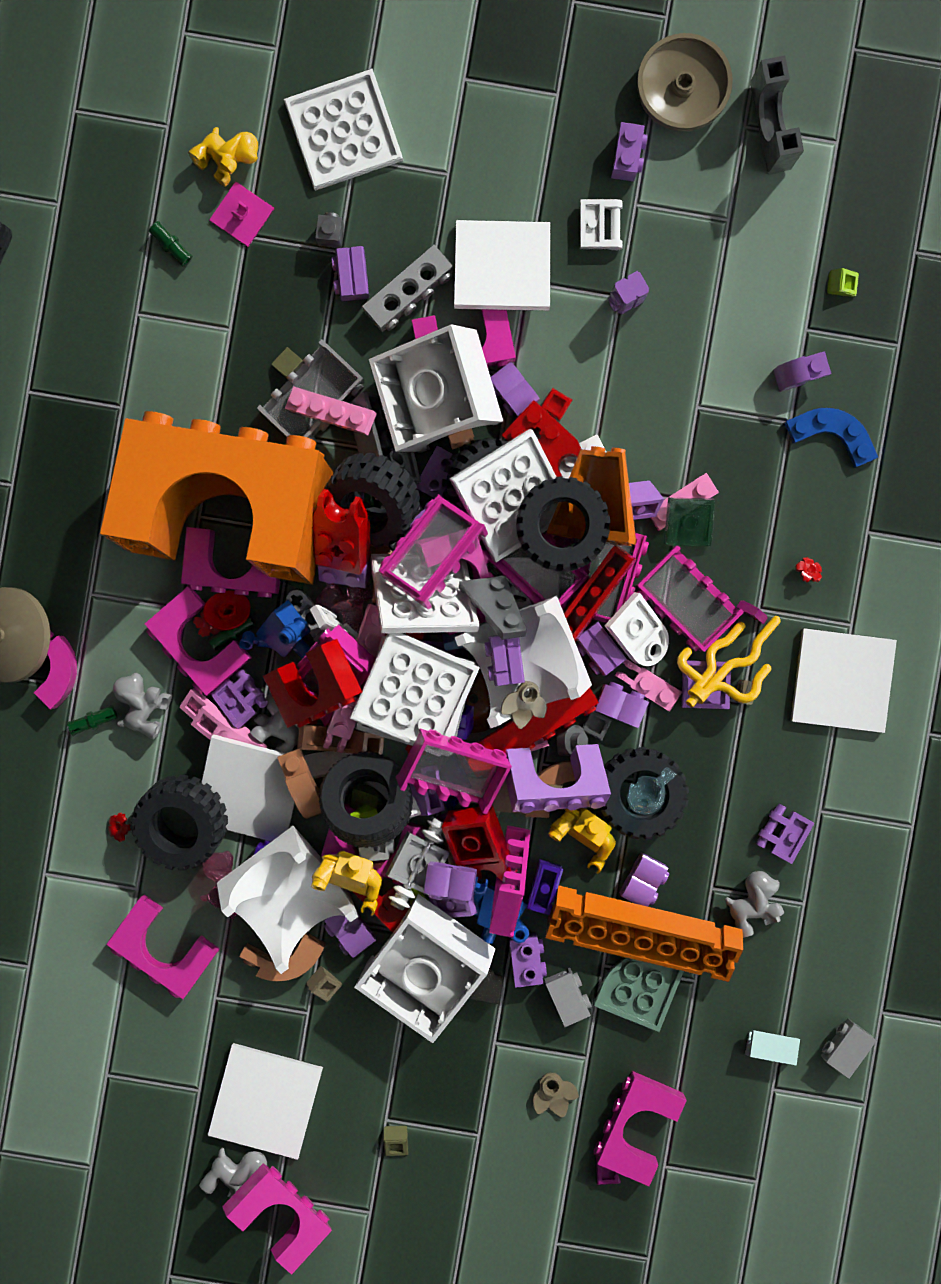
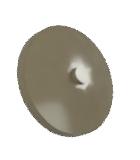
(684, 82)
(22, 634)

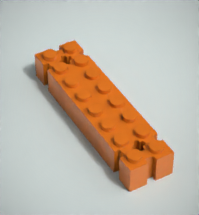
(644, 933)

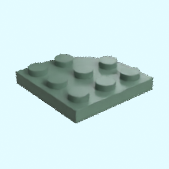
(638, 991)

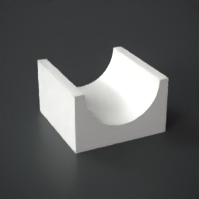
(435, 388)
(426, 969)

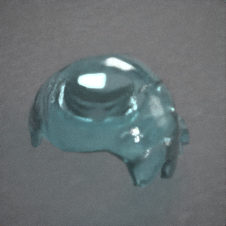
(649, 792)

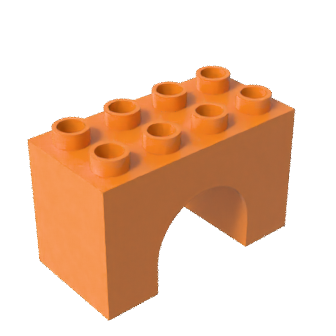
(172, 470)

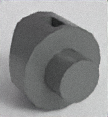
(569, 738)

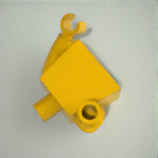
(588, 830)
(351, 874)

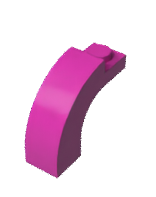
(62, 673)

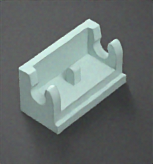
(772, 1047)

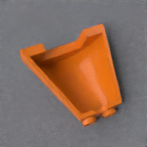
(609, 476)

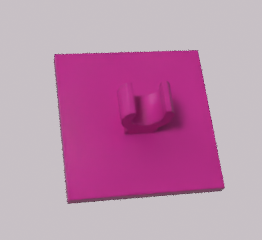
(242, 214)

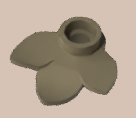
(524, 707)
(554, 1097)

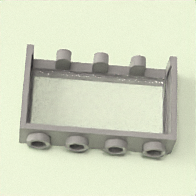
(322, 374)

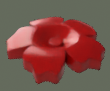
(809, 570)
(205, 629)
(118, 828)

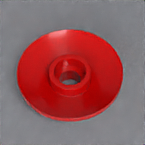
(222, 604)

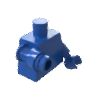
(281, 632)
(483, 900)

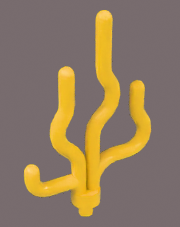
(707, 683)

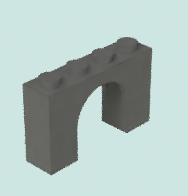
(779, 145)

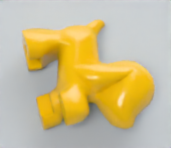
(227, 154)

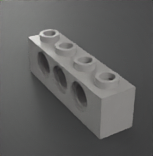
(431, 261)

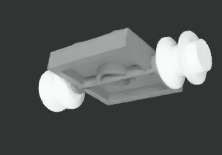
(412, 860)

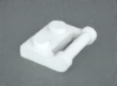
(593, 224)

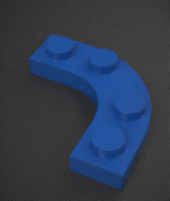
(838, 423)

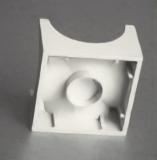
(547, 657)
(277, 897)

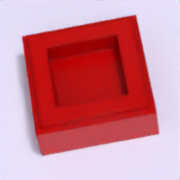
(556, 404)

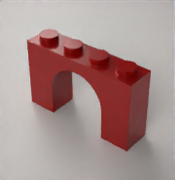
(335, 682)

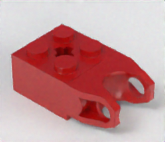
(554, 439)
(341, 534)
(476, 840)

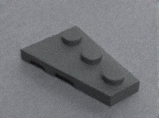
(497, 604)

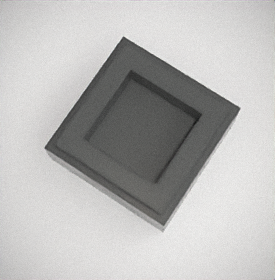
(596, 725)

